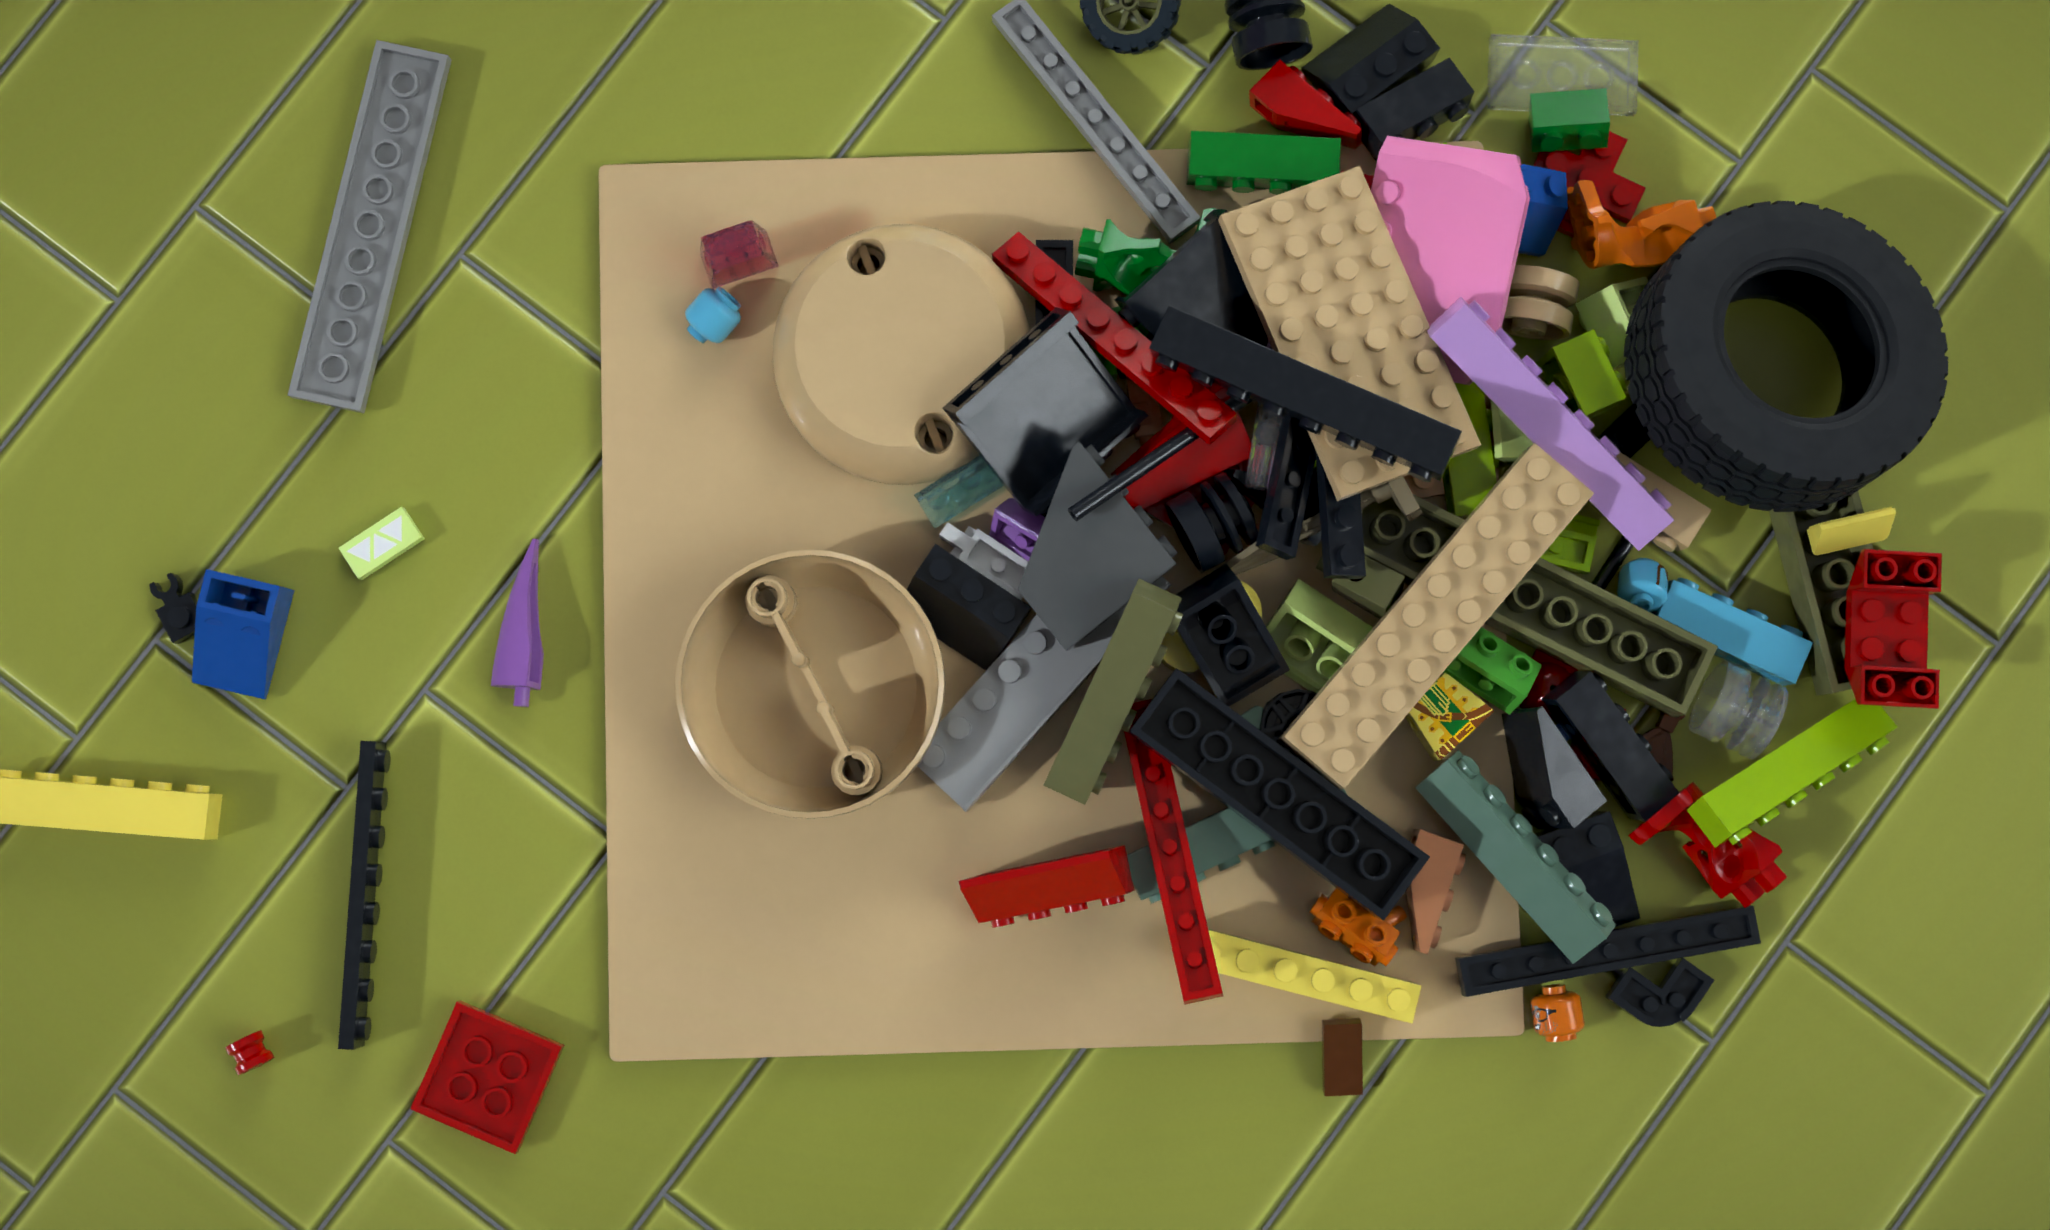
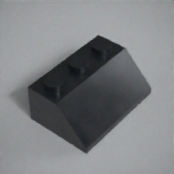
(1372, 59)
(966, 607)

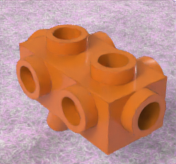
(1365, 935)

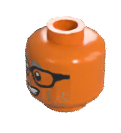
(1557, 1013)

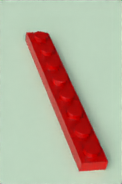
(1114, 338)
(1174, 871)

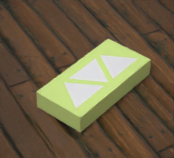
(381, 543)

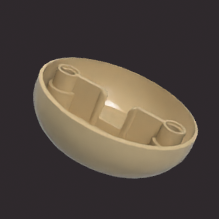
(884, 351)
(812, 685)

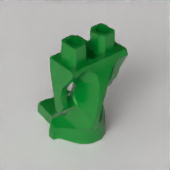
(1119, 259)

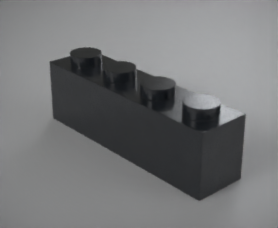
(1611, 745)

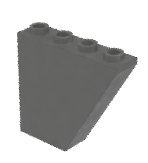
(1090, 565)

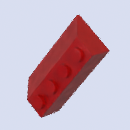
(1049, 885)

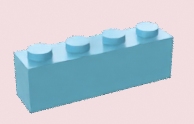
(1740, 635)

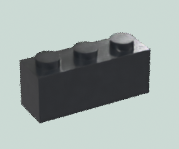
(1415, 106)

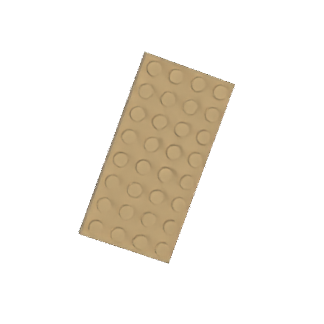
(1344, 305)

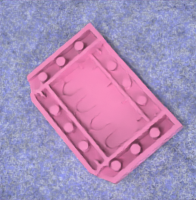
(1453, 223)

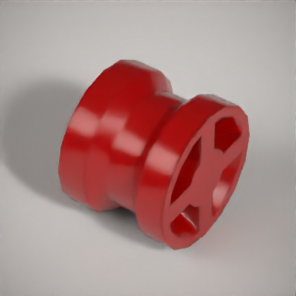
(249, 1052)

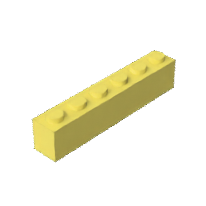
(109, 807)
(1315, 977)

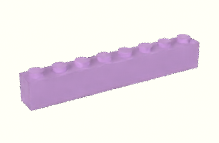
(1548, 422)

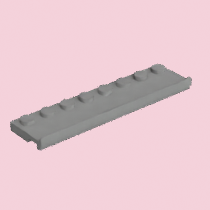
(1011, 707)

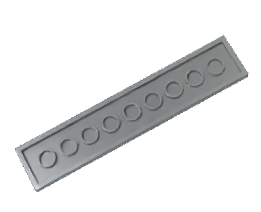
(369, 227)

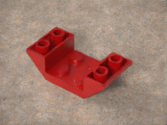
(1890, 628)

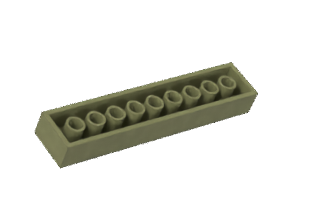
(1559, 614)

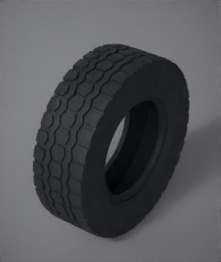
(1859, 299)

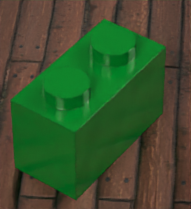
(1569, 120)

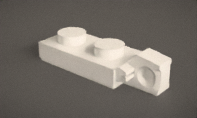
(986, 557)

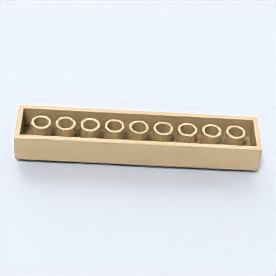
(1436, 616)

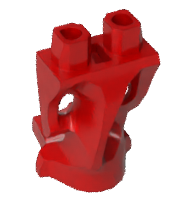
(1728, 866)

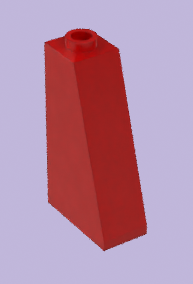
(1190, 464)

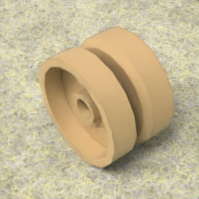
(1540, 303)

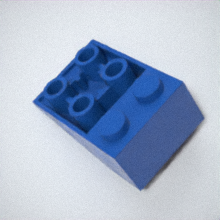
(238, 633)

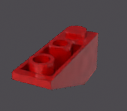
(1298, 108)

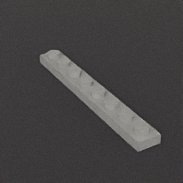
(1096, 119)

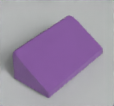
(1016, 528)

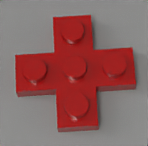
(1617, 194)

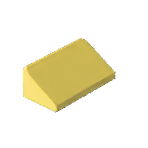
(1851, 531)

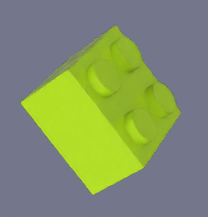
(1584, 374)

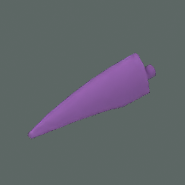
(519, 646)

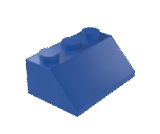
(1545, 209)

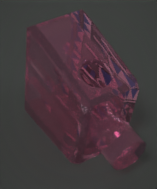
(736, 253)

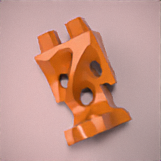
(1645, 239)

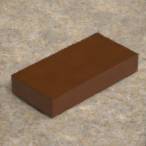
(1342, 1057)

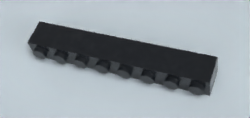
(1304, 393)

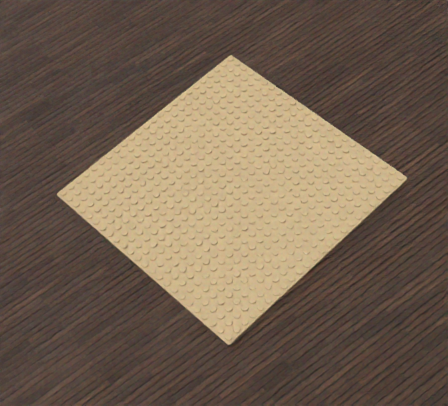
(853, 926)

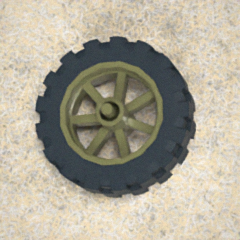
(1130, 41)

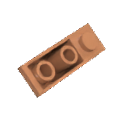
(1430, 889)

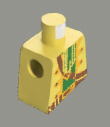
(1446, 716)

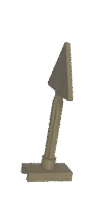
(1397, 489)

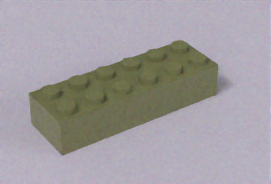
(1819, 588)

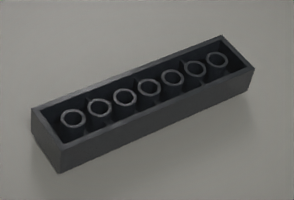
(1279, 794)

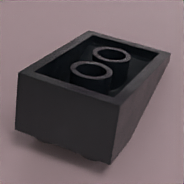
(1228, 636)
(1547, 772)
(1599, 860)

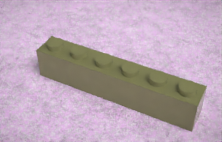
(1112, 692)

